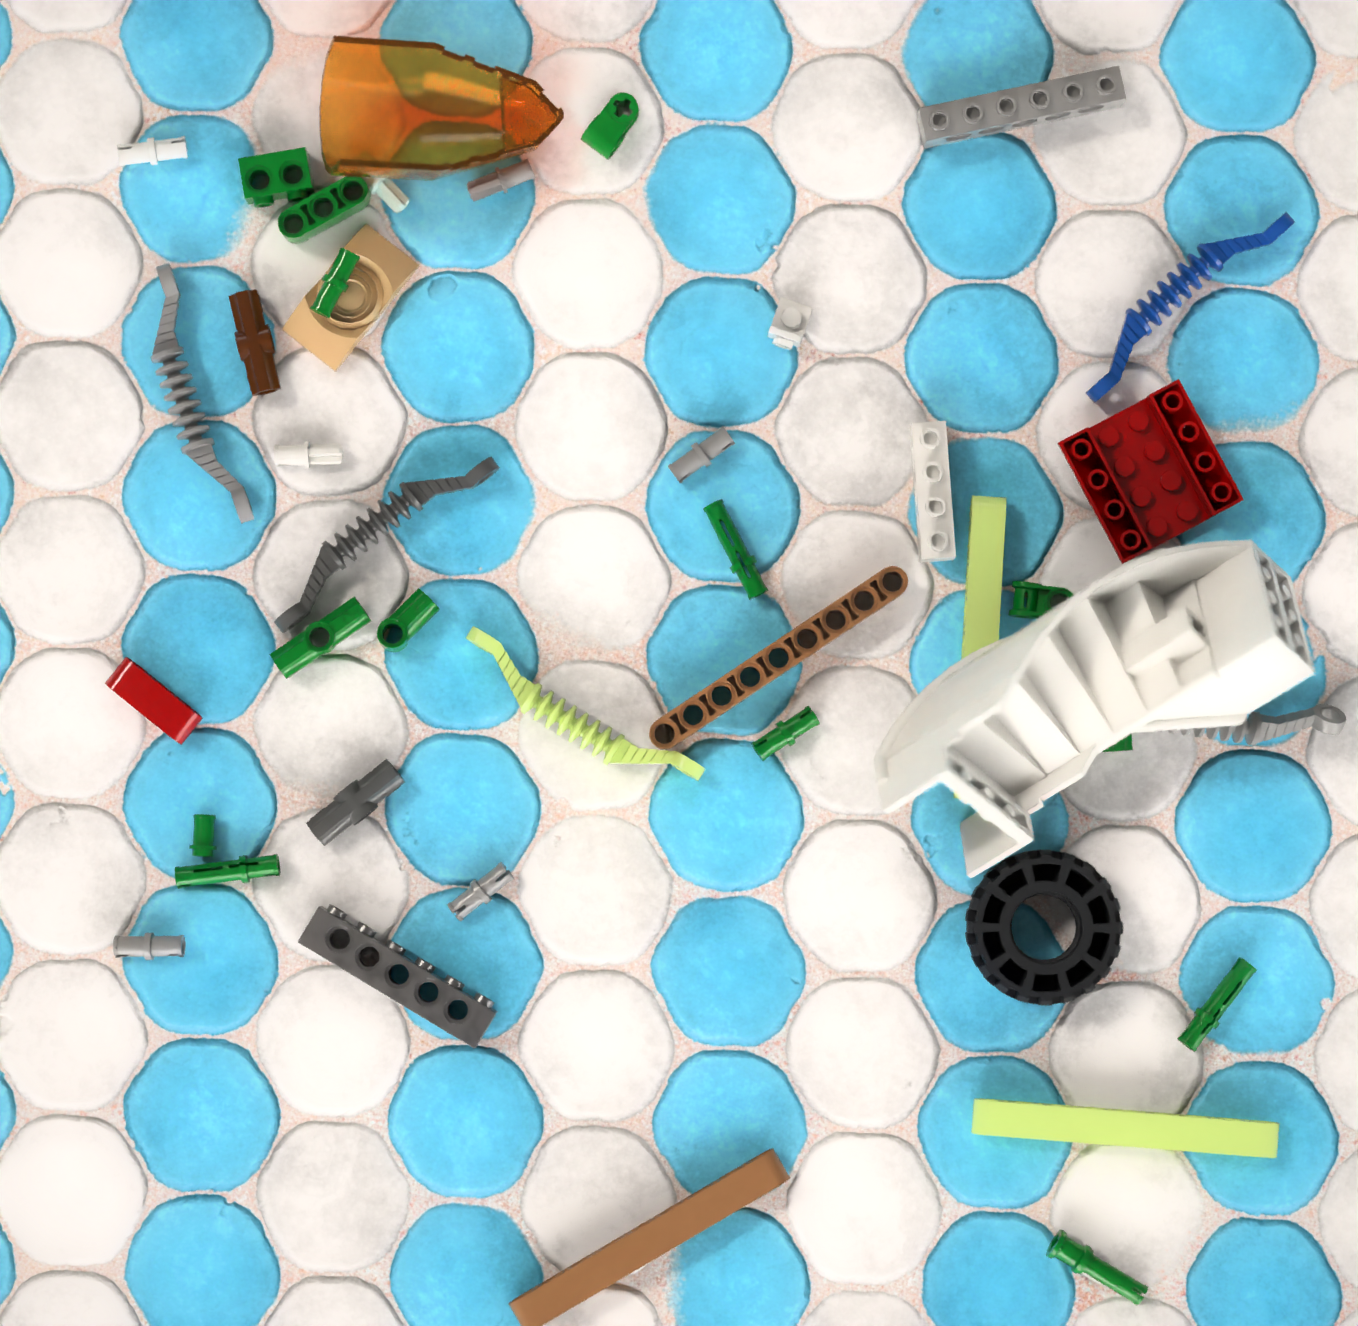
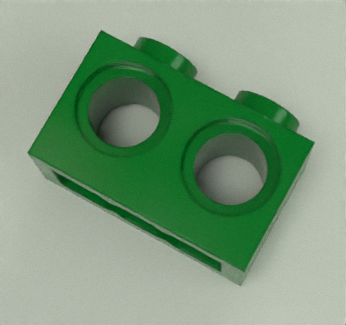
(276, 167)

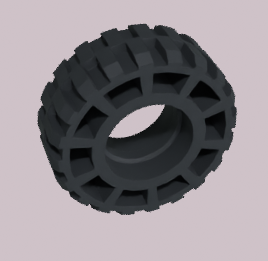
(1095, 935)

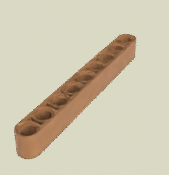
(795, 653)
(650, 1240)

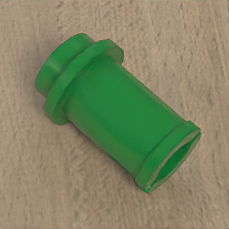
(203, 836)

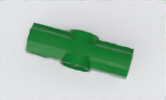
(301, 650)

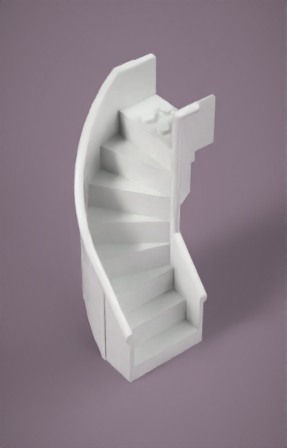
(1149, 647)

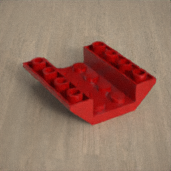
(1150, 472)

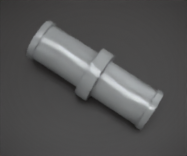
(701, 454)
(480, 891)
(149, 946)

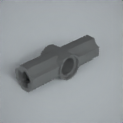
(355, 802)

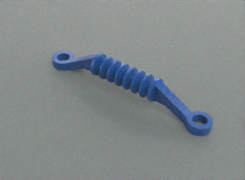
(1136, 324)

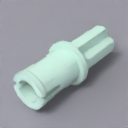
(388, 192)

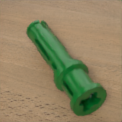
(1081, 1260)

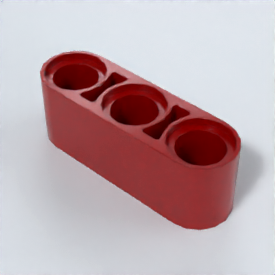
(153, 700)

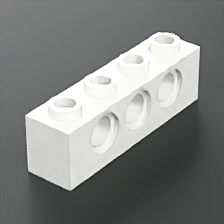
(932, 491)

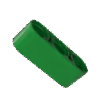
(315, 224)

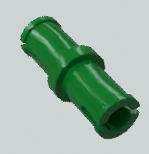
(335, 282)
(785, 733)

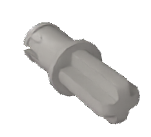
(500, 180)

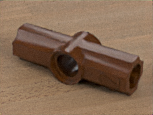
(254, 342)

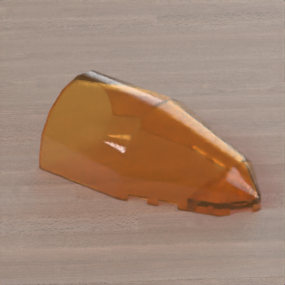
(423, 111)

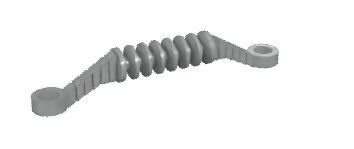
(166, 352)
(1263, 727)

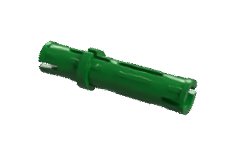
(753, 586)
(217, 872)
(1216, 1005)

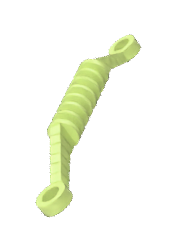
(615, 750)

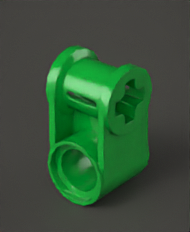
(609, 130)
(1037, 599)

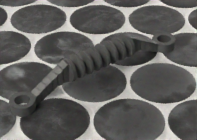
(331, 557)

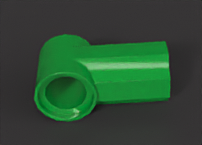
(409, 618)

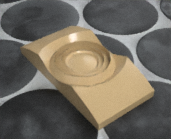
(371, 288)

